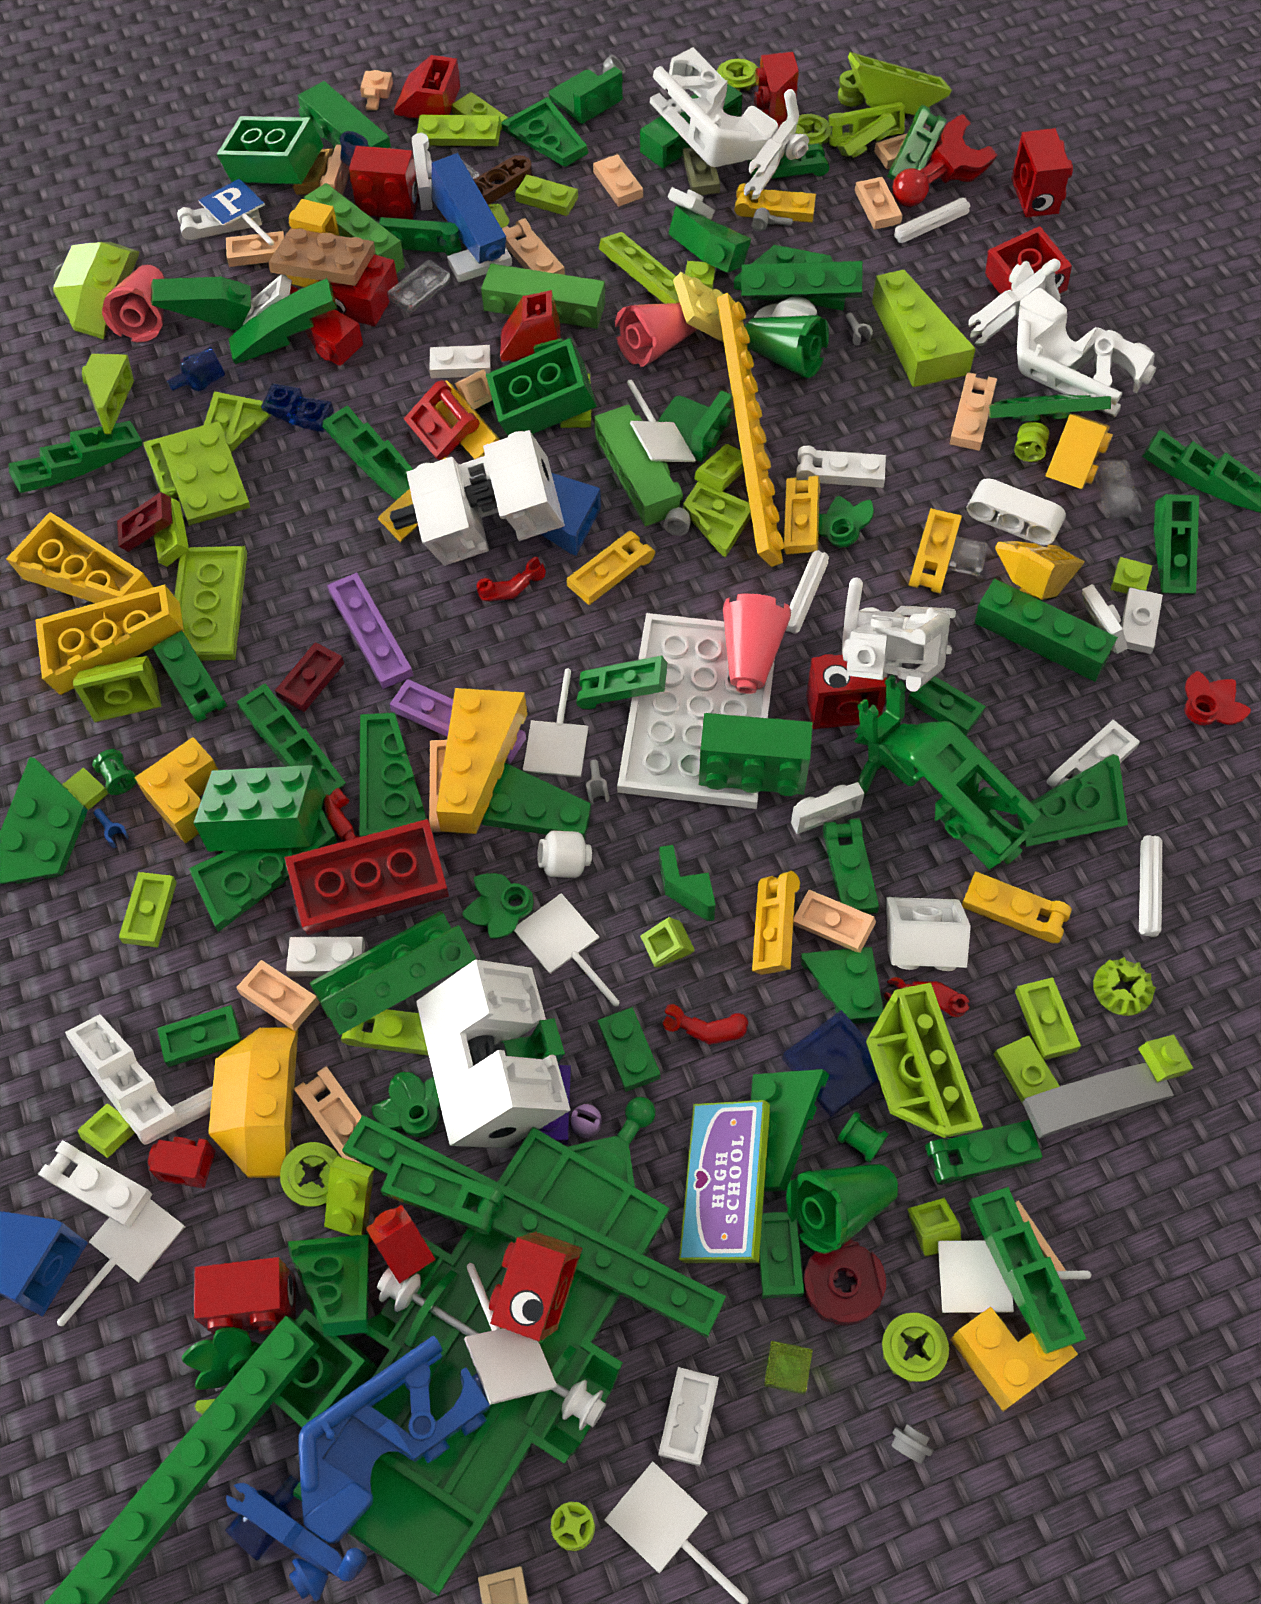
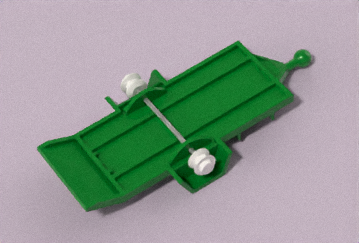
(435, 1511)

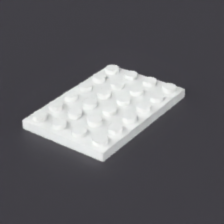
(667, 726)

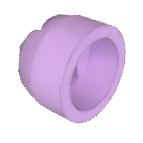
(584, 1127)

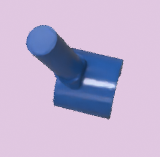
(110, 827)

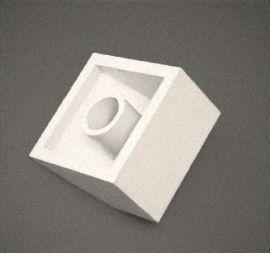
(927, 933)

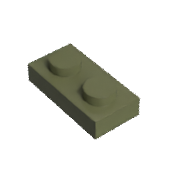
(701, 177)

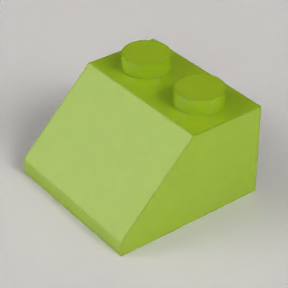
(118, 688)

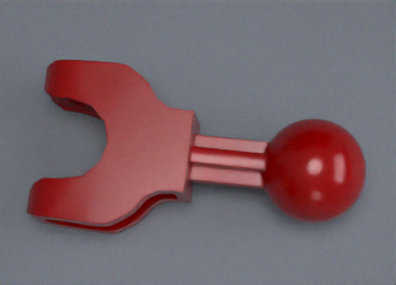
(949, 161)

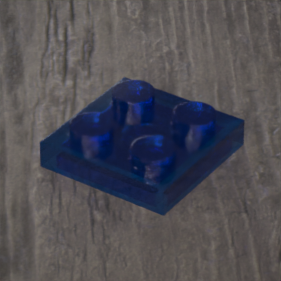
(843, 1054)

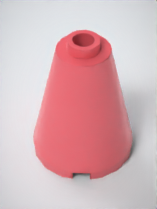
(129, 307)
(650, 331)
(753, 637)

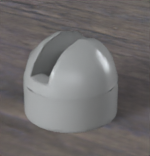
(612, 61)
(677, 521)

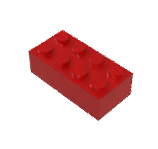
(366, 877)

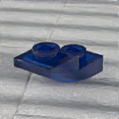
(290, 406)

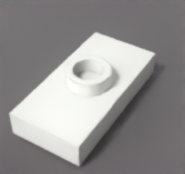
(691, 201)
(466, 267)
(1104, 616)
(1141, 619)
(688, 1416)

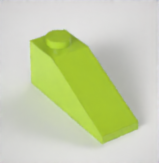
(109, 383)

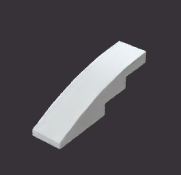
(122, 1077)

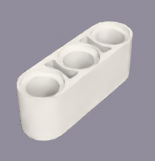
(1016, 511)

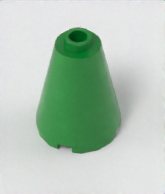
(790, 341)
(838, 1202)

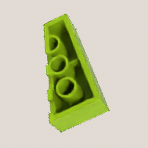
(919, 331)

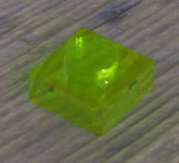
(788, 1367)

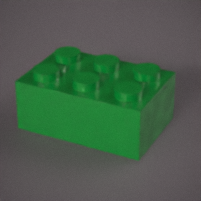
(270, 149)
(541, 389)
(755, 754)
(260, 808)

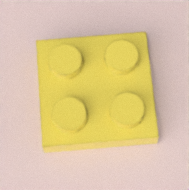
(699, 305)

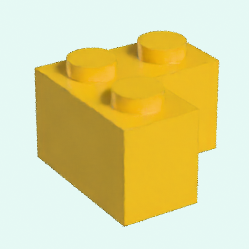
(313, 218)
(1077, 451)
(176, 784)
(1001, 1362)

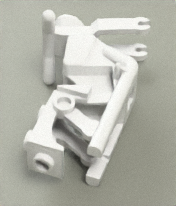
(723, 137)
(1045, 348)
(882, 640)

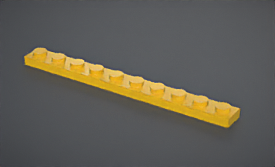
(751, 434)

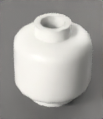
(564, 854)

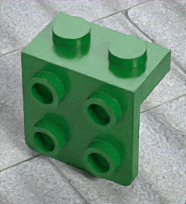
(588, 94)
(698, 423)

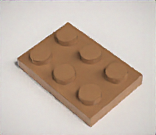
(322, 256)

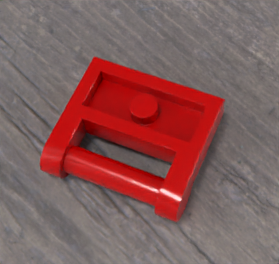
(433, 427)

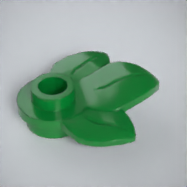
(845, 521)
(494, 905)
(408, 1100)
(220, 1358)

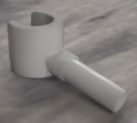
(762, 218)
(859, 329)
(596, 786)

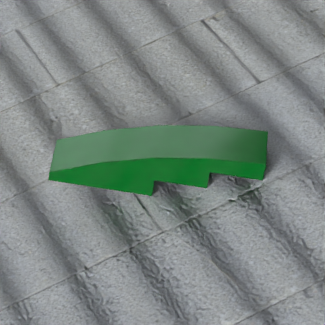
(286, 317)
(369, 451)
(83, 454)
(1197, 467)
(286, 736)
(1026, 1271)

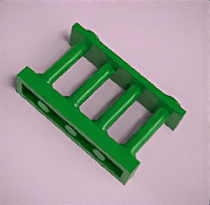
(392, 972)

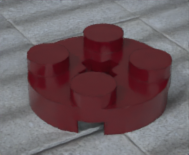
(831, 1302)

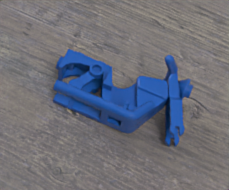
(338, 1461)

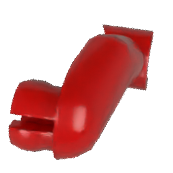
(507, 590)
(335, 815)
(948, 999)
(709, 1033)

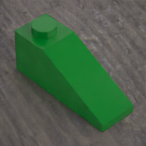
(709, 240)
(204, 298)
(1177, 542)

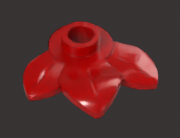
(1215, 699)

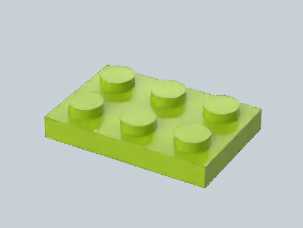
(204, 473)

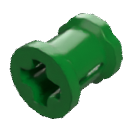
(114, 771)
(862, 1137)

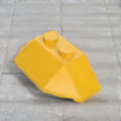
(1038, 569)
(255, 1101)

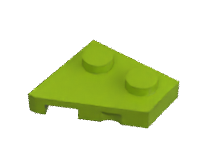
(237, 416)
(717, 516)

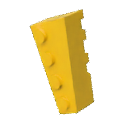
(74, 563)
(104, 633)
(477, 746)

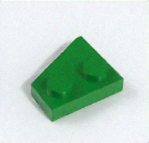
(847, 981)

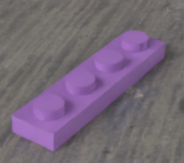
(370, 630)
(433, 711)

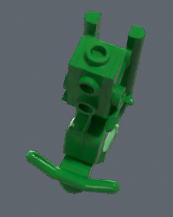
(953, 768)

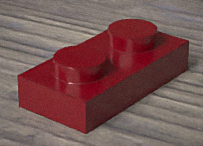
(144, 521)
(309, 677)

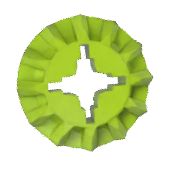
(733, 68)
(821, 127)
(1121, 1001)
(292, 1173)
(935, 1347)

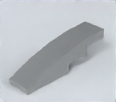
(1095, 1099)

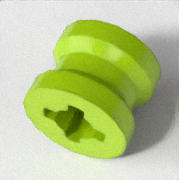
(849, 93)
(1031, 441)
(568, 1520)

